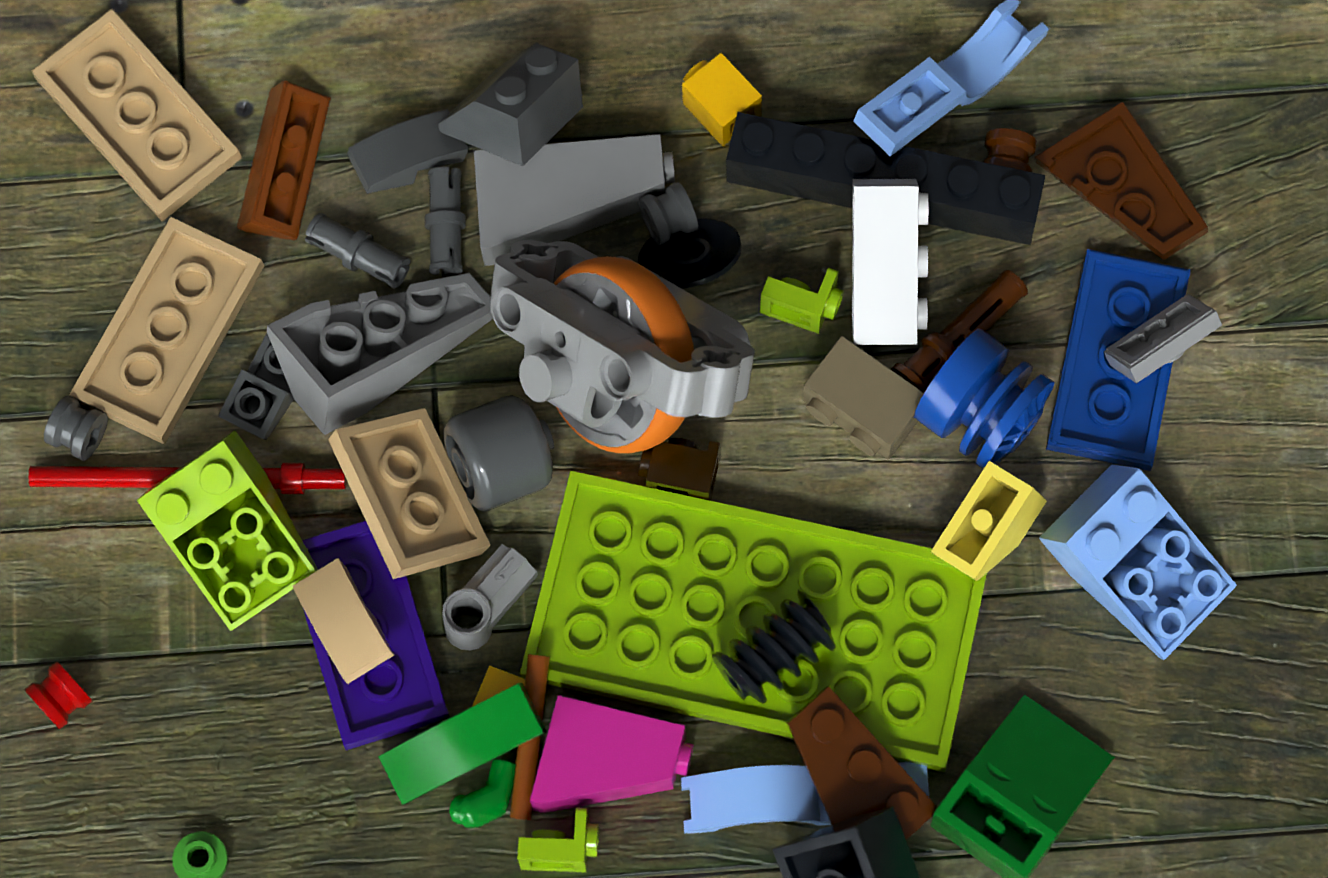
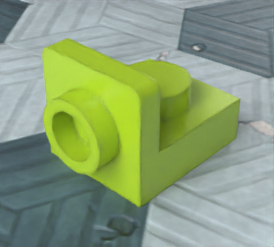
(798, 305)
(552, 852)

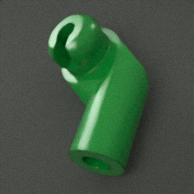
(488, 802)

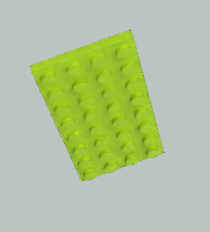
(664, 580)

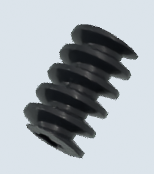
(775, 650)

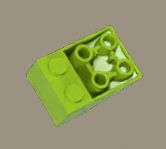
(229, 530)

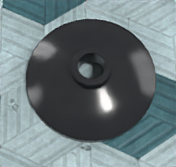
(695, 256)

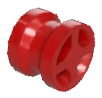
(58, 695)

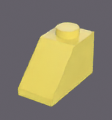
(989, 522)

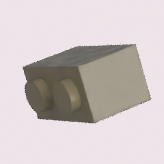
(862, 399)

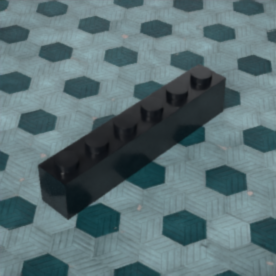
(823, 164)

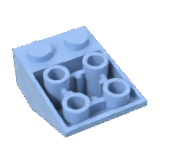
(1138, 559)

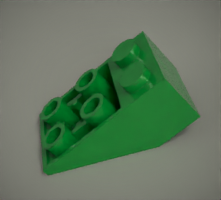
(1021, 790)

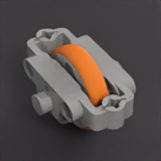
(616, 344)

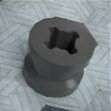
(668, 213)
(75, 428)

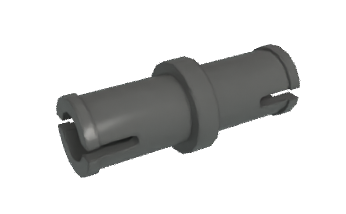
(445, 221)
(357, 250)

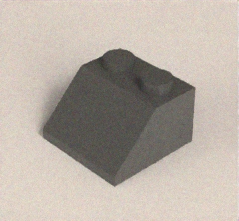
(519, 105)

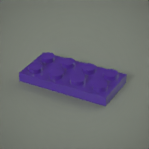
(404, 688)

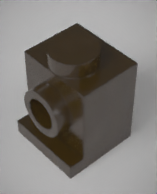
(681, 467)

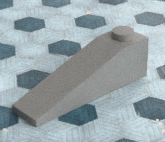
(364, 350)

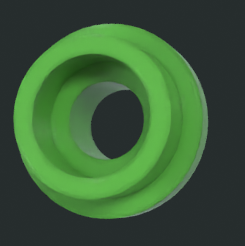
(189, 844)

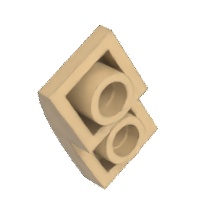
(343, 620)

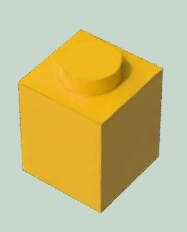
(716, 93)

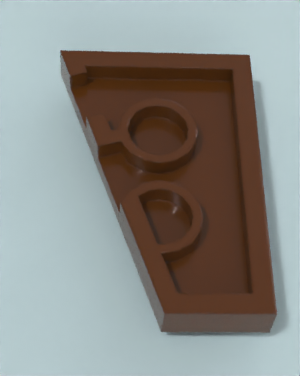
(1126, 180)
(852, 766)

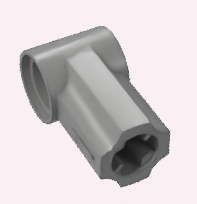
(490, 595)

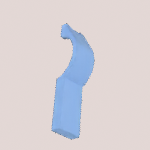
(962, 78)
(761, 796)

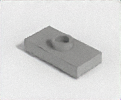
(1162, 338)

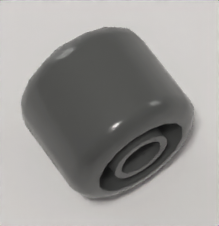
(499, 452)

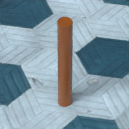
(529, 752)

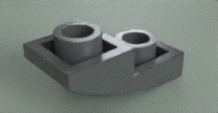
(400, 151)
(259, 394)

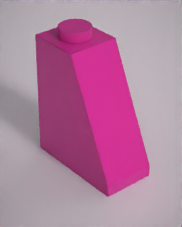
(606, 756)

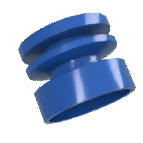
(983, 399)

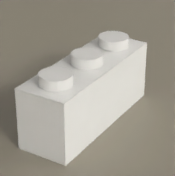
(888, 261)

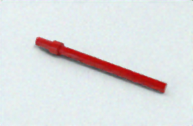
(290, 478)

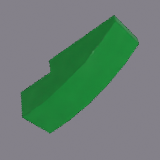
(462, 743)

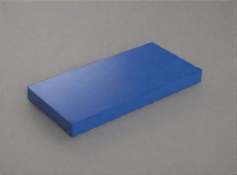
(1097, 407)

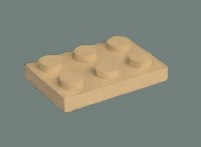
(409, 492)

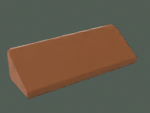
(283, 161)

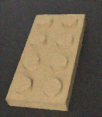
(137, 114)
(167, 330)

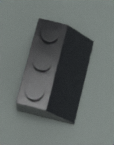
(853, 848)

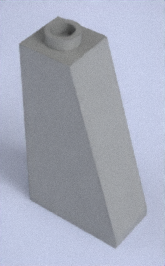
(565, 189)

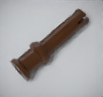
(980, 313)

